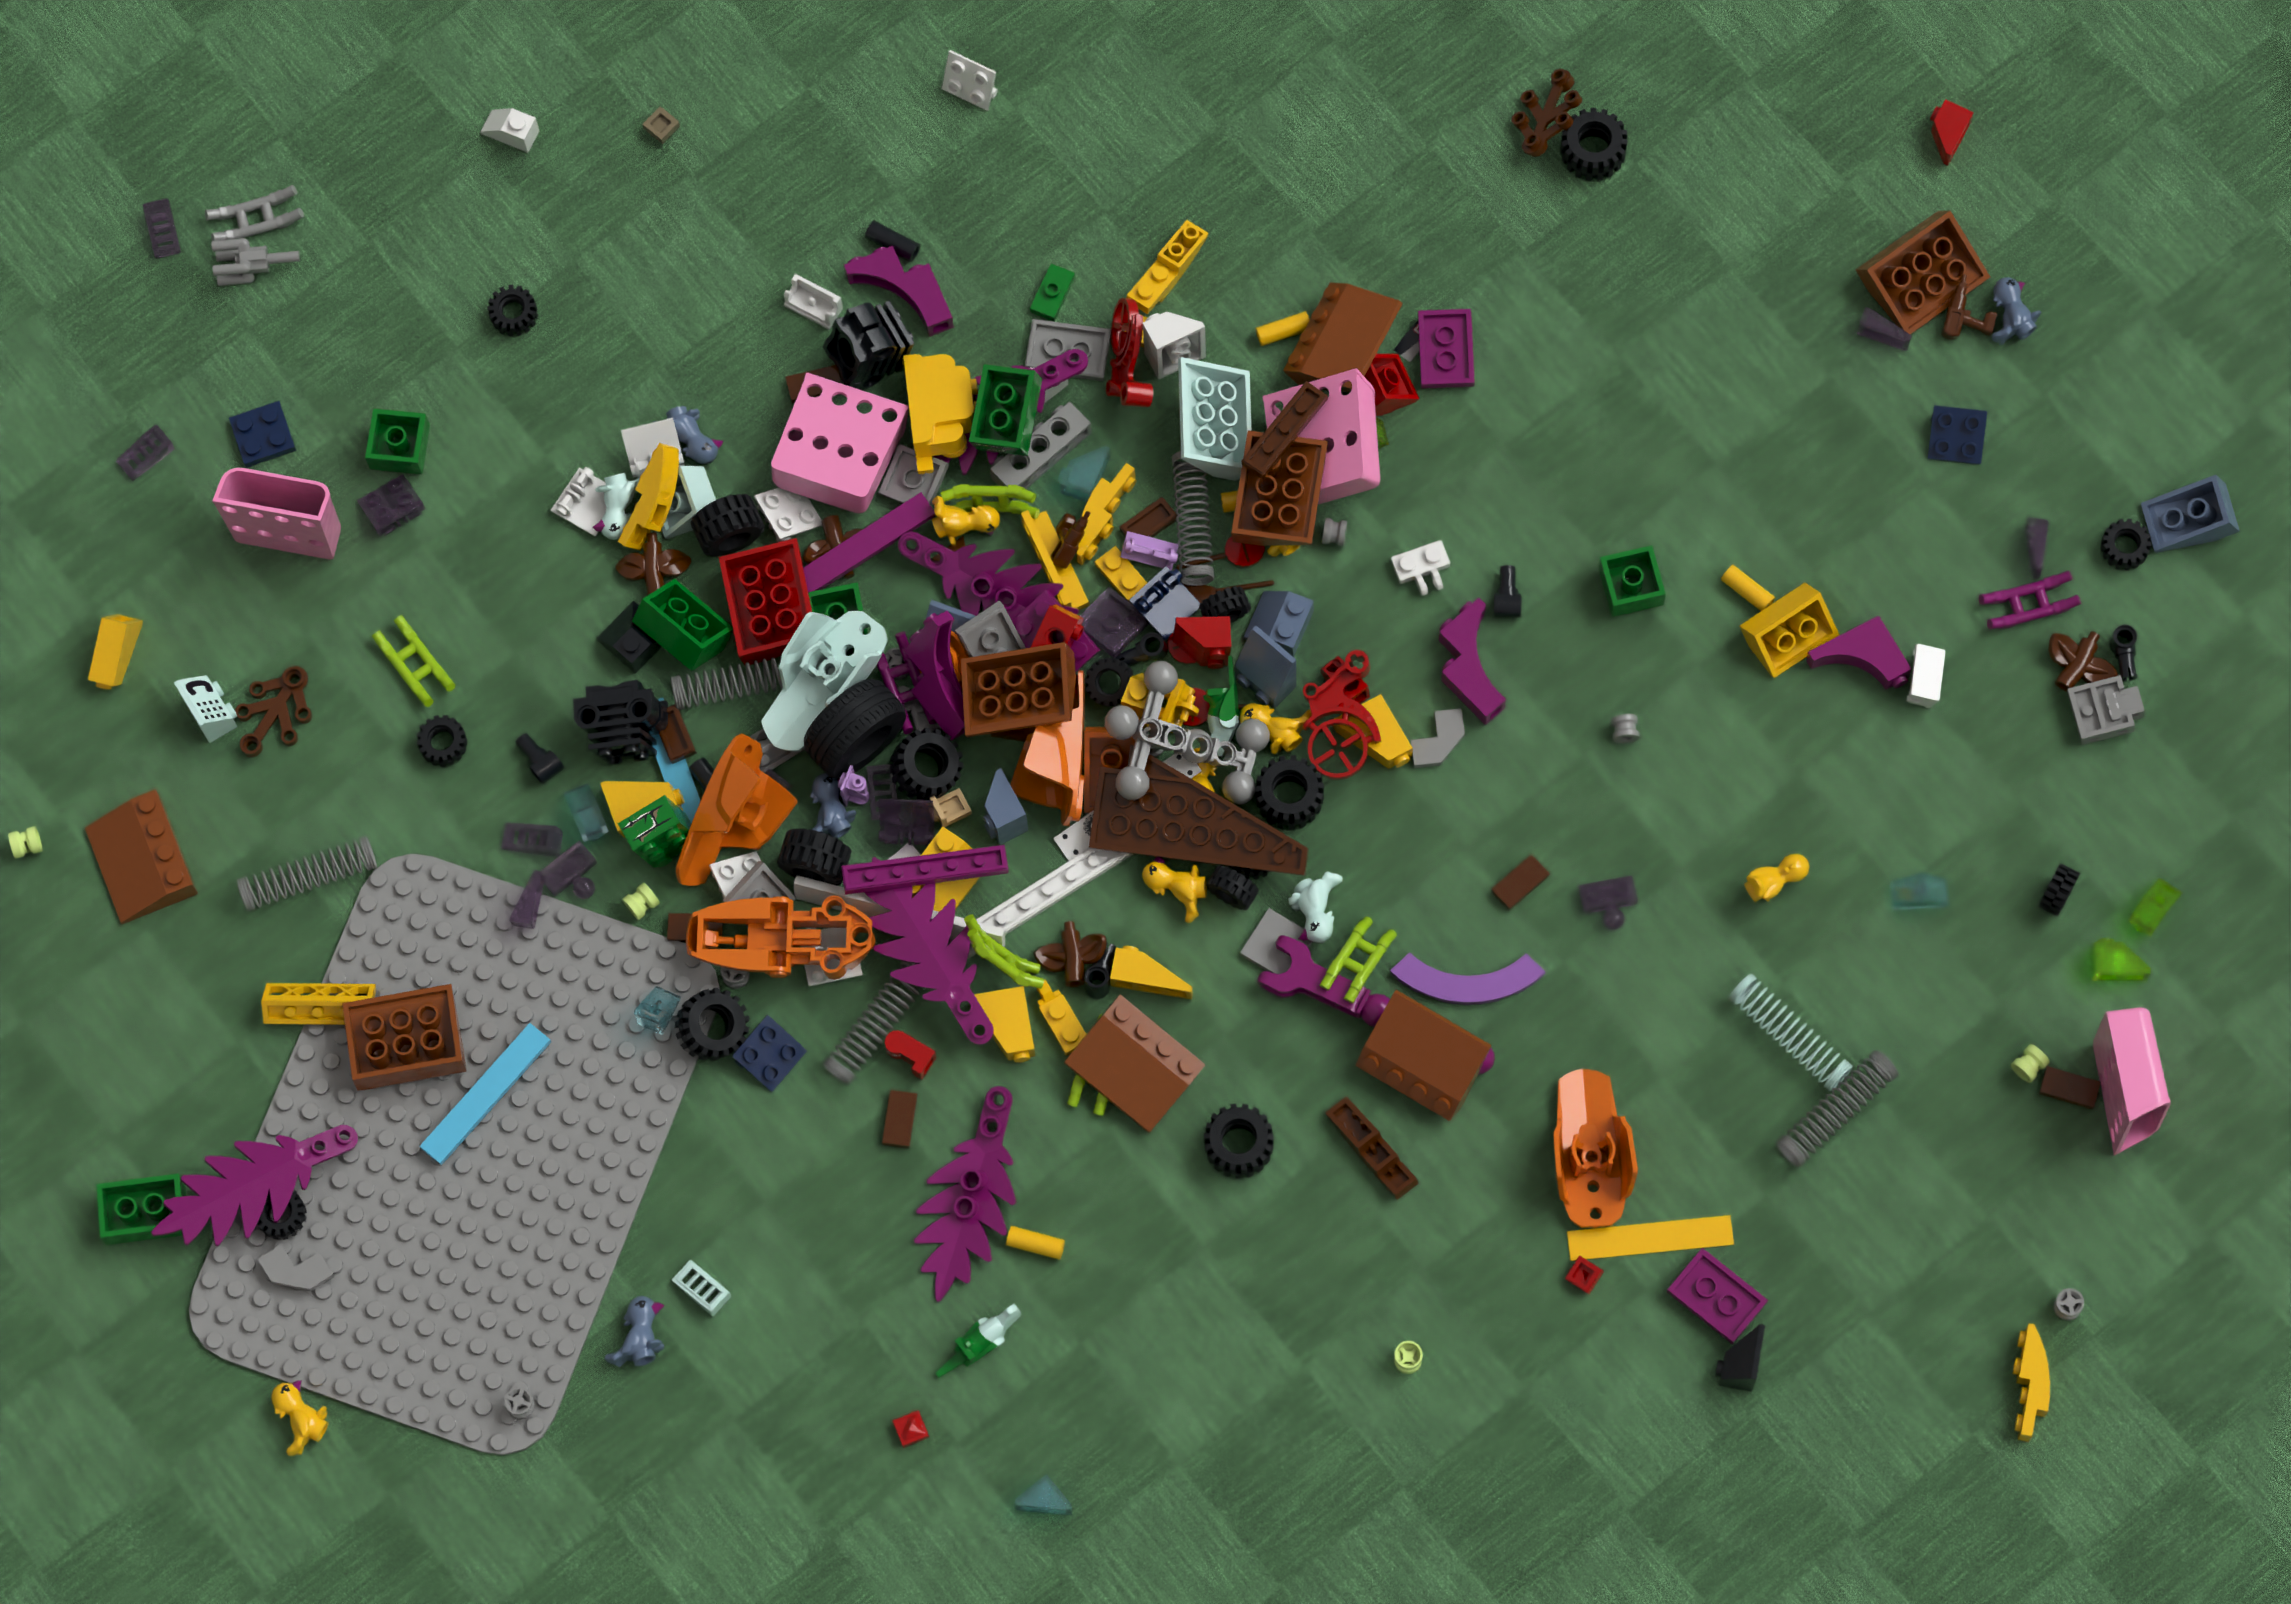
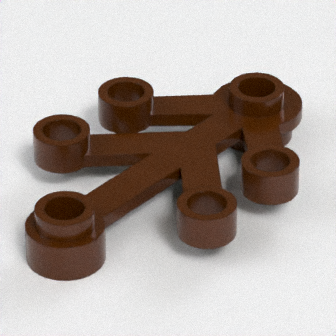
(1536, 142)
(275, 708)

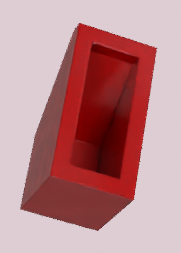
(1949, 128)

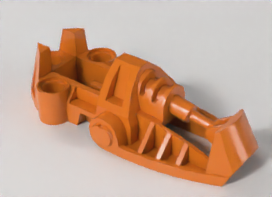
(775, 936)

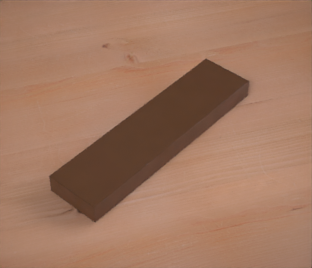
(1284, 430)

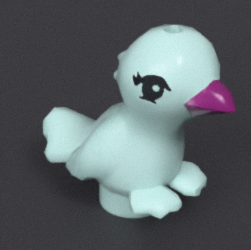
(617, 496)
(1312, 900)

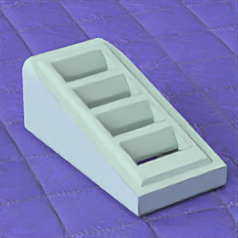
(719, 1300)

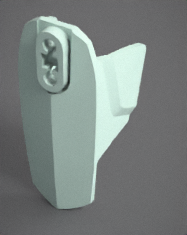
(818, 670)

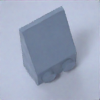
(2190, 515)
(1266, 669)

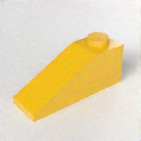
(1141, 973)

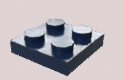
(262, 434)

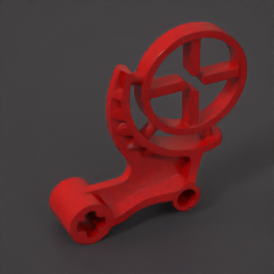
(1126, 348)
(1331, 700)

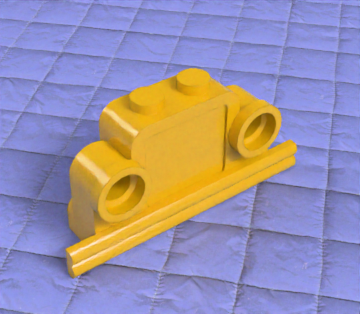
(938, 407)

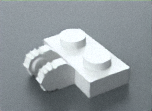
(1421, 562)

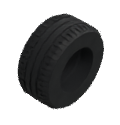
(854, 728)

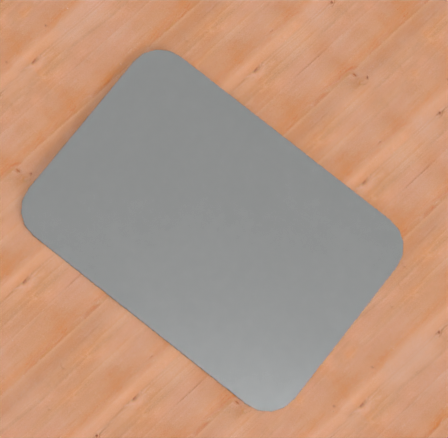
(503, 1253)

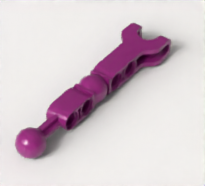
(1305, 977)

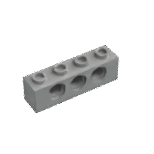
(1063, 417)

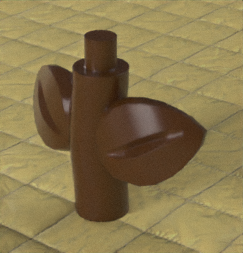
(833, 537)
(653, 564)
(2078, 660)
(1071, 954)

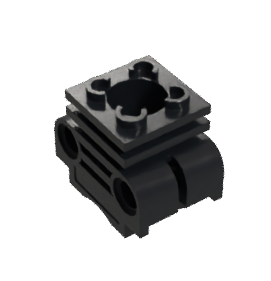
(868, 344)
(621, 721)

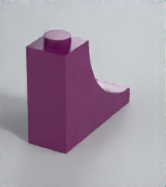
(1867, 648)

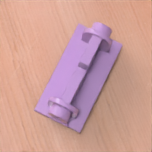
(1149, 550)
(853, 788)

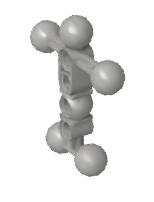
(1123, 723)

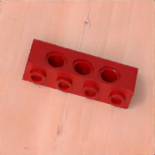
(1062, 620)

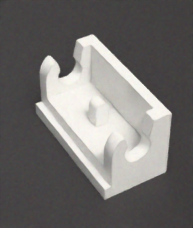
(813, 302)
(1926, 675)

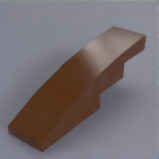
(1371, 1148)

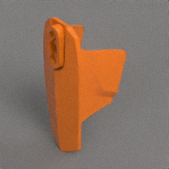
(1053, 762)
(736, 811)
(1592, 1149)

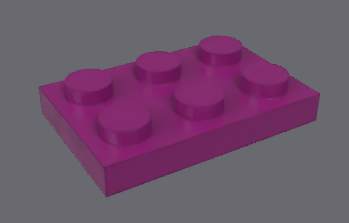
(1446, 348)
(1030, 619)
(1717, 1296)

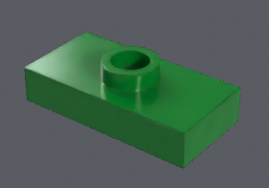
(1052, 292)

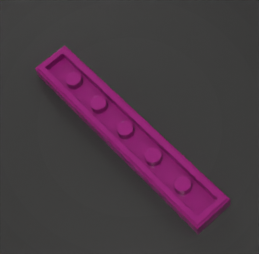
(868, 542)
(924, 869)

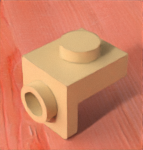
(950, 808)

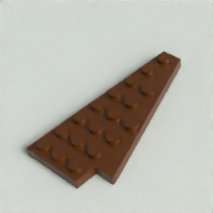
(1188, 824)

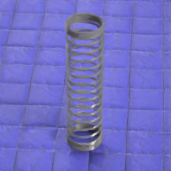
(1196, 570)
(679, 693)
(247, 893)
(838, 1069)
(1788, 1145)

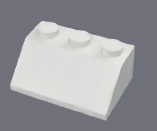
(1172, 337)

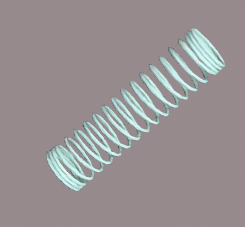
(1738, 996)

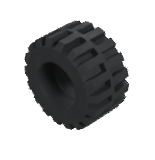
(1589, 163)
(727, 525)
(943, 753)
(1289, 771)
(813, 855)
(731, 1014)
(1238, 1118)

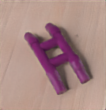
(2045, 608)
(888, 675)

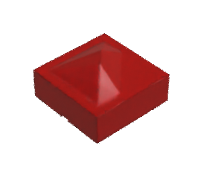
(1584, 1274)
(910, 1428)

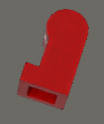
(1356, 690)
(904, 1047)

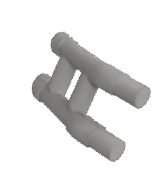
(263, 203)

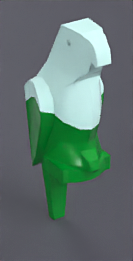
(1223, 709)
(980, 1339)

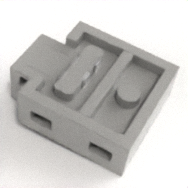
(2105, 709)

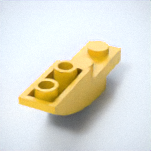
(1169, 266)
(657, 489)
(1103, 500)
(2032, 1371)

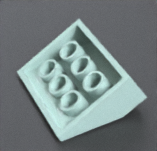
(1214, 416)

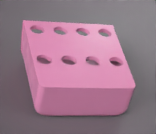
(1349, 428)
(835, 449)
(278, 512)
(2130, 1076)

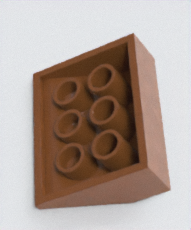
(1921, 271)
(1342, 334)
(1286, 501)
(1018, 689)
(140, 857)
(403, 1037)
(1423, 1055)
(1134, 1063)

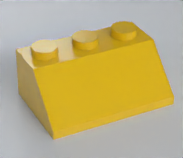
(1789, 629)
(945, 891)

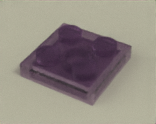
(1112, 622)

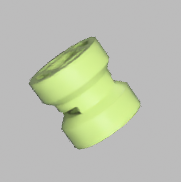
(25, 842)
(640, 901)
(2030, 1063)
(1408, 1352)

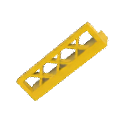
(1044, 541)
(312, 1008)

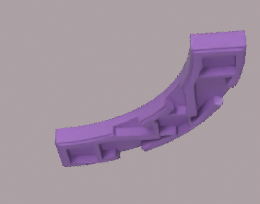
(1467, 989)

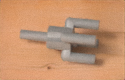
(247, 260)

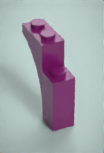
(915, 286)
(1465, 674)
(937, 684)

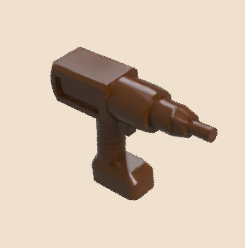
(1958, 315)
(1070, 537)

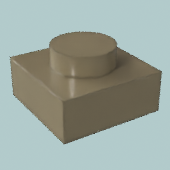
(661, 125)

